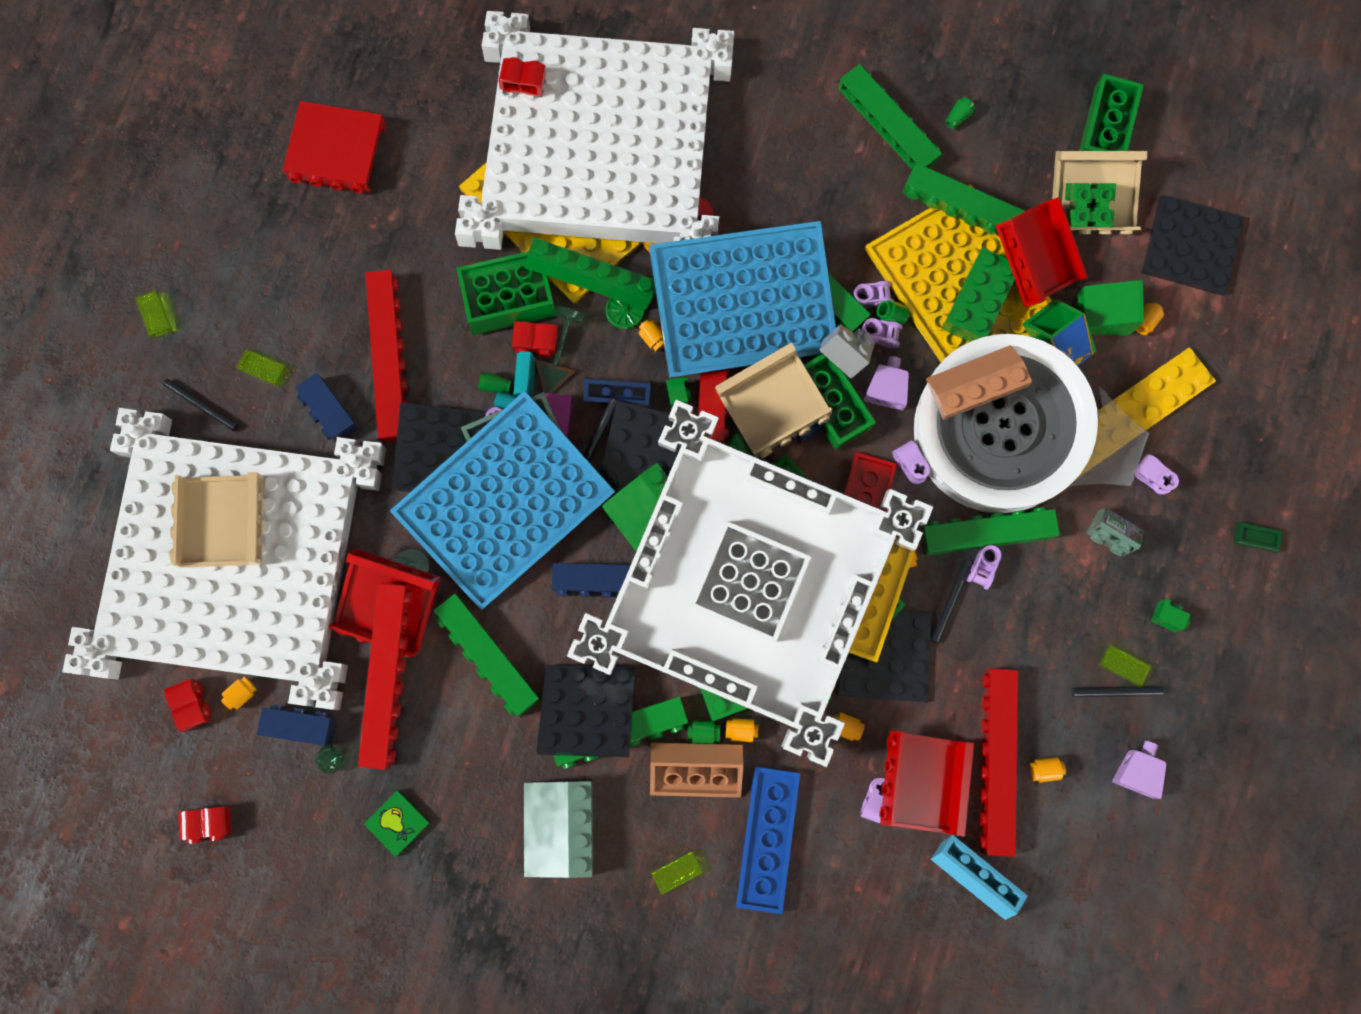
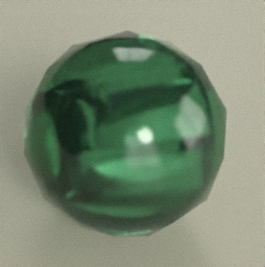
(329, 759)

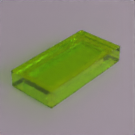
(153, 314)
(261, 368)
(1125, 665)
(676, 873)

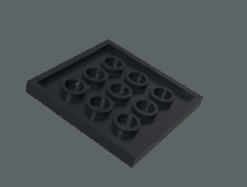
(1192, 245)
(426, 441)
(634, 444)
(901, 667)
(586, 711)

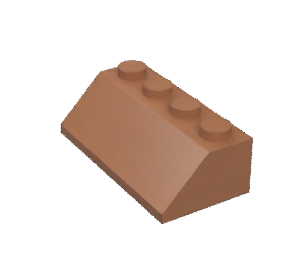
(978, 381)
(696, 770)

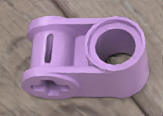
(874, 293)
(885, 332)
(910, 459)
(1154, 474)
(983, 570)
(873, 801)

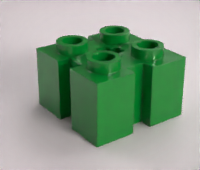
(1099, 213)

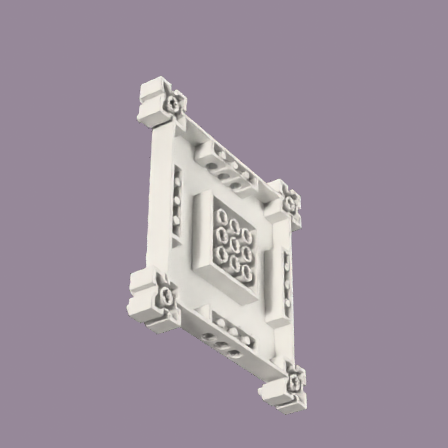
(604, 146)
(750, 582)
(228, 618)

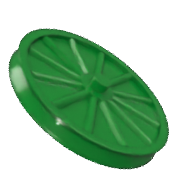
(623, 314)

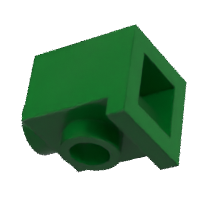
(677, 391)
(1171, 616)

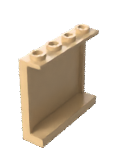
(1103, 167)
(773, 401)
(217, 521)

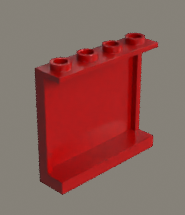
(333, 147)
(1041, 251)
(359, 594)
(926, 783)

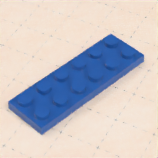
(768, 840)

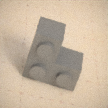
(848, 349)

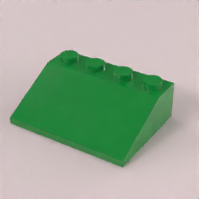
(503, 293)
(635, 504)

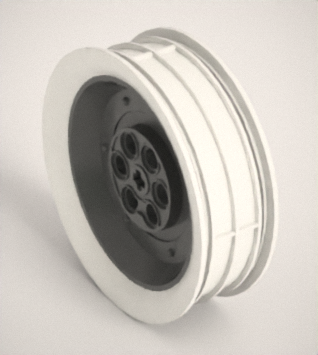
(1056, 410)

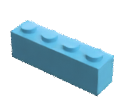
(979, 877)

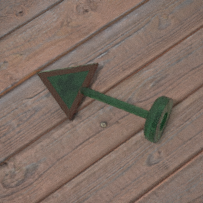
(550, 374)

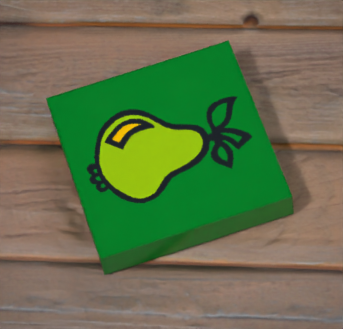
(396, 823)

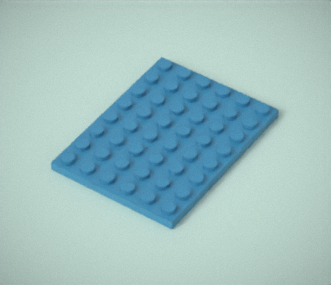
(742, 297)
(502, 500)

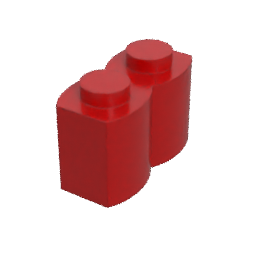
(522, 76)
(535, 338)
(187, 705)
(203, 823)

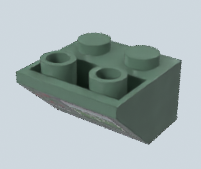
(1115, 532)

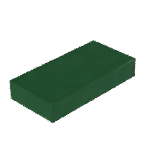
(1258, 537)

